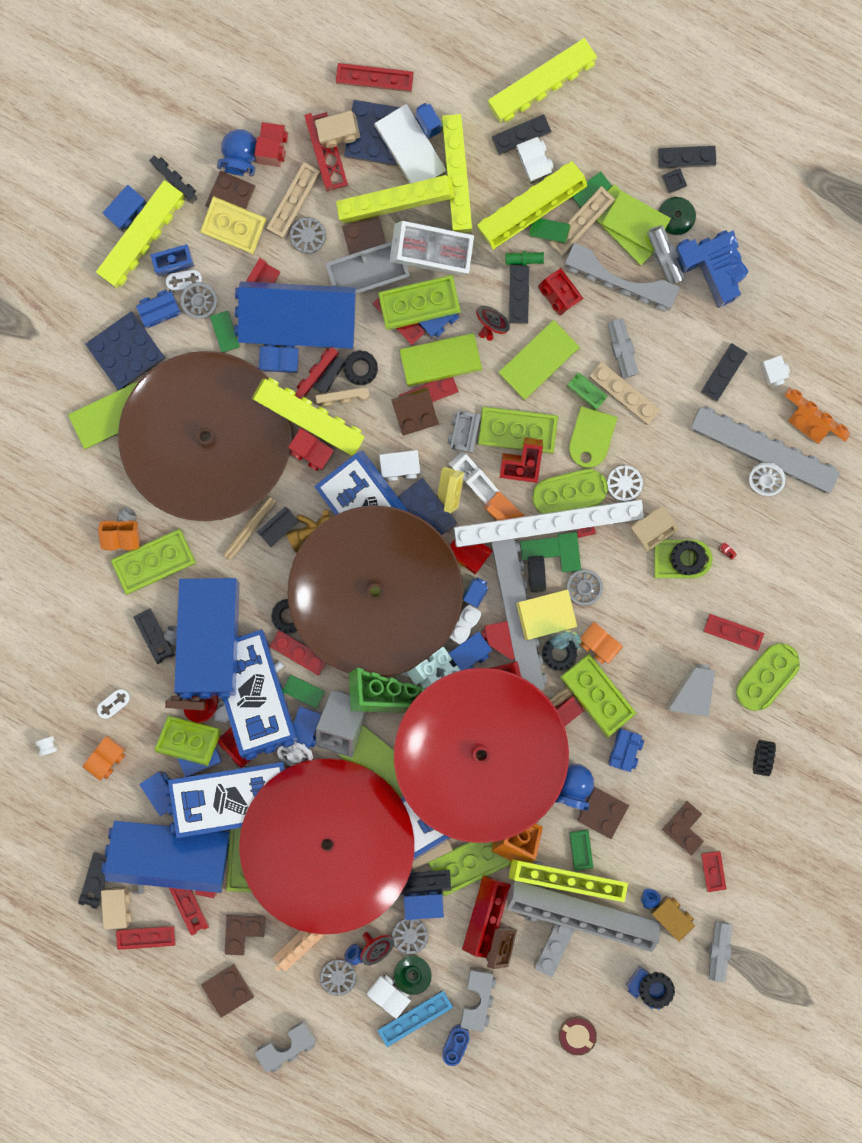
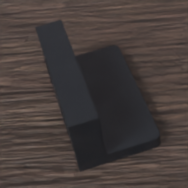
(329, 376)
(278, 526)

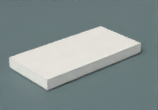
(409, 145)

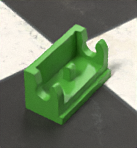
(586, 391)

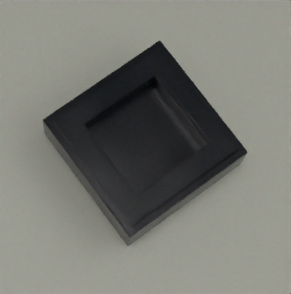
(674, 181)

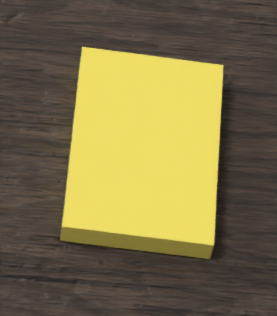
(233, 225)
(546, 614)

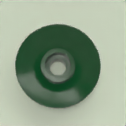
(679, 225)
(421, 973)

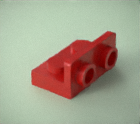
(560, 292)

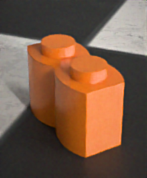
(119, 535)
(600, 643)
(104, 758)

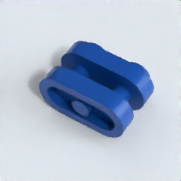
(455, 1045)

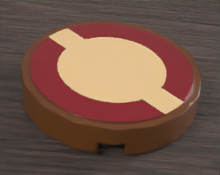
(577, 1035)

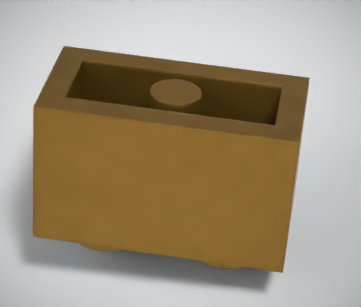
(672, 918)

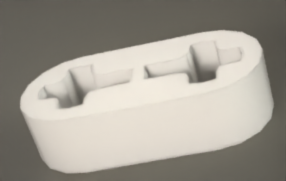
(182, 276)
(116, 707)

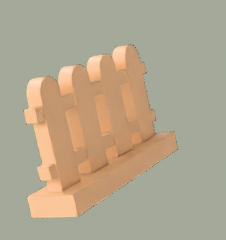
(295, 949)

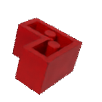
(271, 144)
(310, 449)
(524, 466)

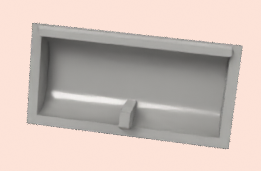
(366, 269)

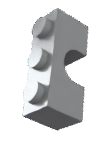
(553, 950)
(476, 1016)
(272, 1056)

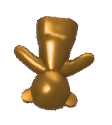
(298, 536)

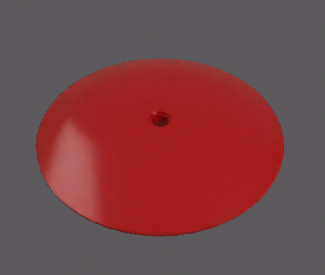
(488, 795)
(320, 887)

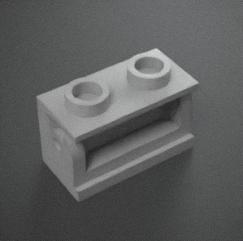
(465, 431)

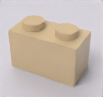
(337, 129)
(654, 528)
(115, 908)

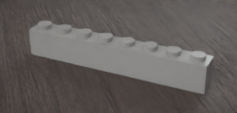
(761, 449)
(513, 591)
(583, 916)

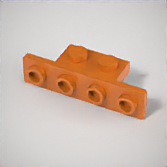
(812, 420)

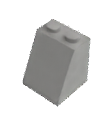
(694, 692)
(339, 726)

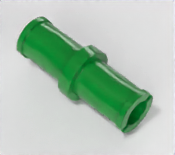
(524, 258)

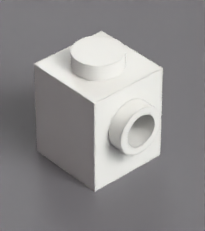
(775, 371)

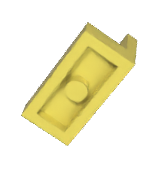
(450, 488)

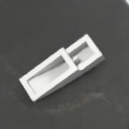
(474, 477)

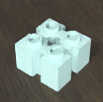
(438, 665)

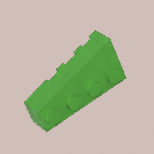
(379, 694)

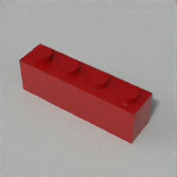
(486, 916)

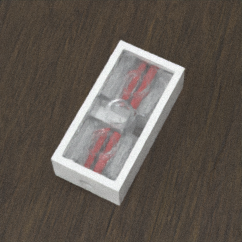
(431, 248)

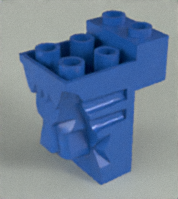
(718, 262)

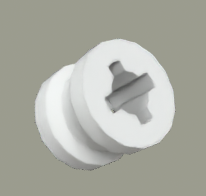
(46, 746)

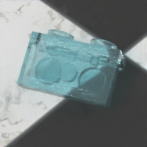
(561, 640)

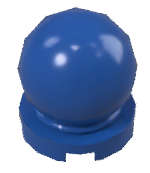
(238, 152)
(577, 787)

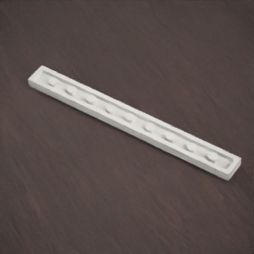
(548, 523)

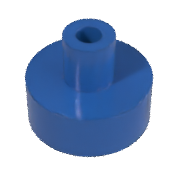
(650, 898)
(353, 954)

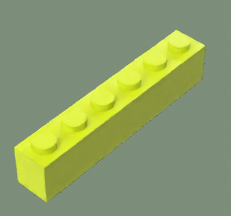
(542, 80)
(457, 172)
(395, 199)
(532, 205)
(141, 234)
(308, 417)
(568, 880)

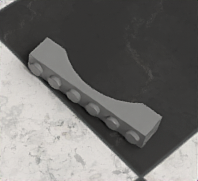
(658, 293)

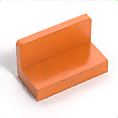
(501, 508)

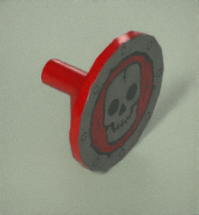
(492, 321)
(376, 949)

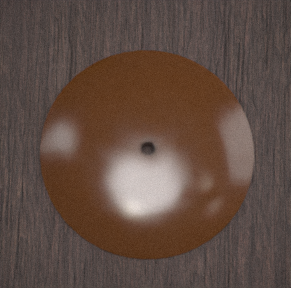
(164, 431)
(382, 630)

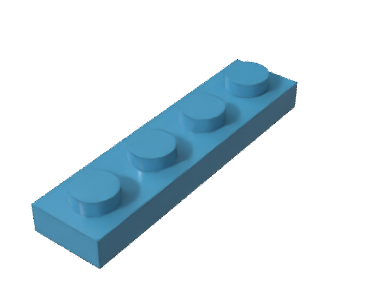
(415, 1018)

